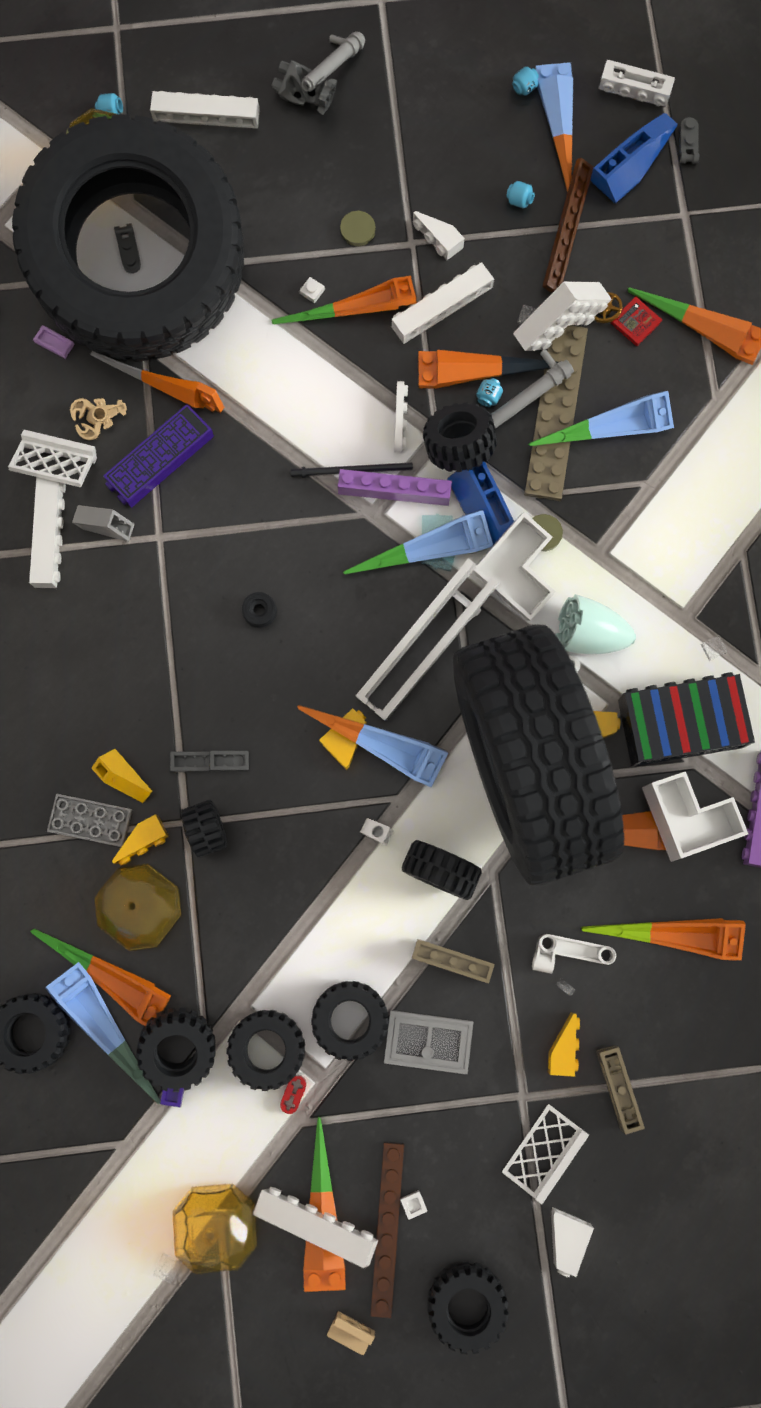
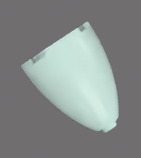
(592, 627)

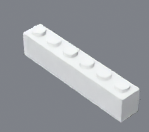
(205, 109)
(442, 302)
(46, 533)
(316, 1227)

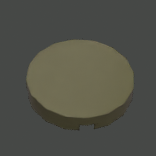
(357, 228)
(553, 527)

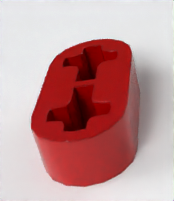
(297, 1096)

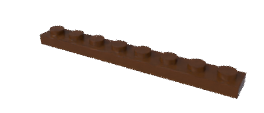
(568, 225)
(387, 1230)

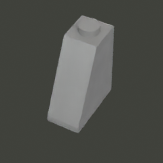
(103, 522)

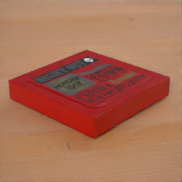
(636, 321)

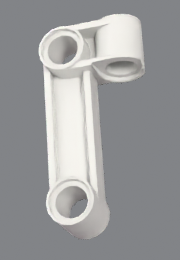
(545, 958)

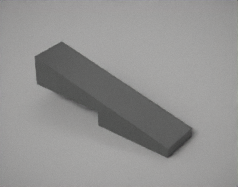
(208, 761)

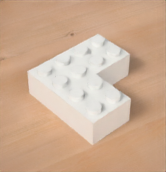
(568, 305)
(508, 565)
(683, 824)

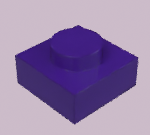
(172, 1098)

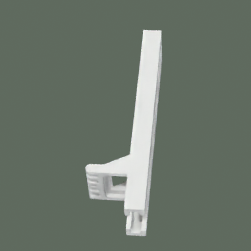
(472, 610)

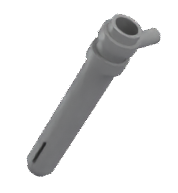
(347, 49)
(552, 378)

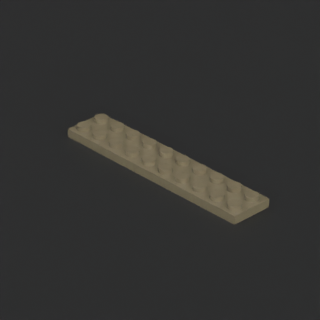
(556, 413)

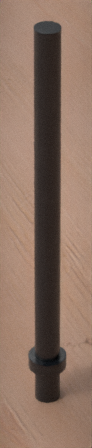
(365, 468)

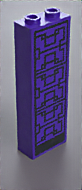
(158, 456)

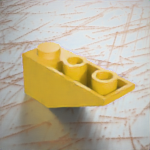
(120, 775)
(144, 835)
(563, 1051)

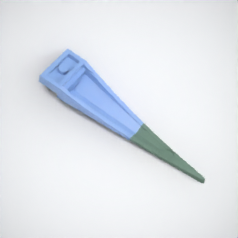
(82, 1002)

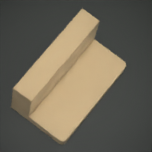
(351, 1333)

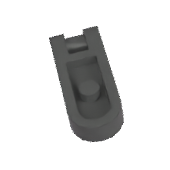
(689, 141)
(128, 248)

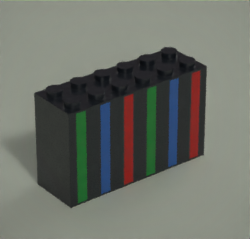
(685, 719)

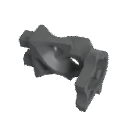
(292, 83)

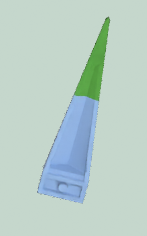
(641, 416)
(456, 537)

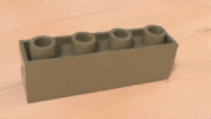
(452, 961)

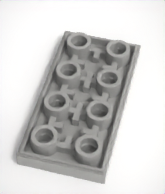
(89, 820)

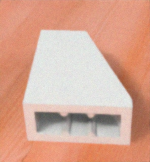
(569, 1241)

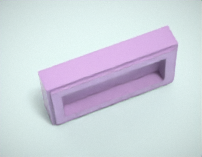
(53, 342)

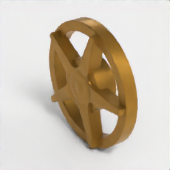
(609, 309)

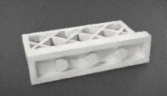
(57, 448)
(559, 1166)

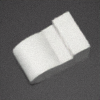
(377, 831)

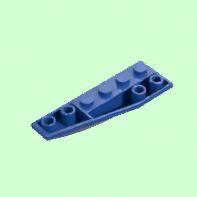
(632, 159)
(477, 492)

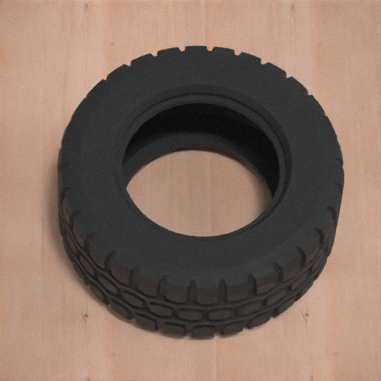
(112, 161)
(539, 754)

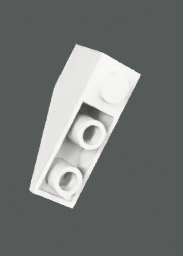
(440, 234)

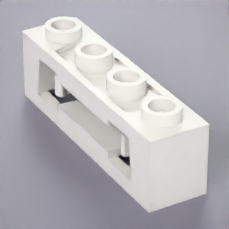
(636, 83)

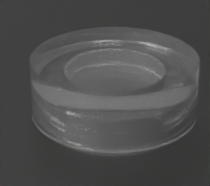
(564, 986)

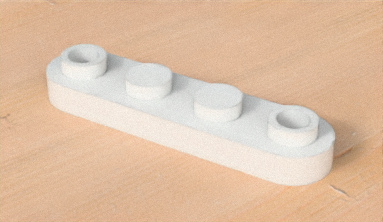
(401, 408)

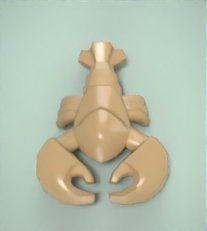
(96, 415)

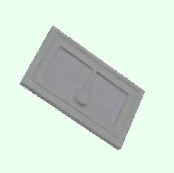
(428, 1042)

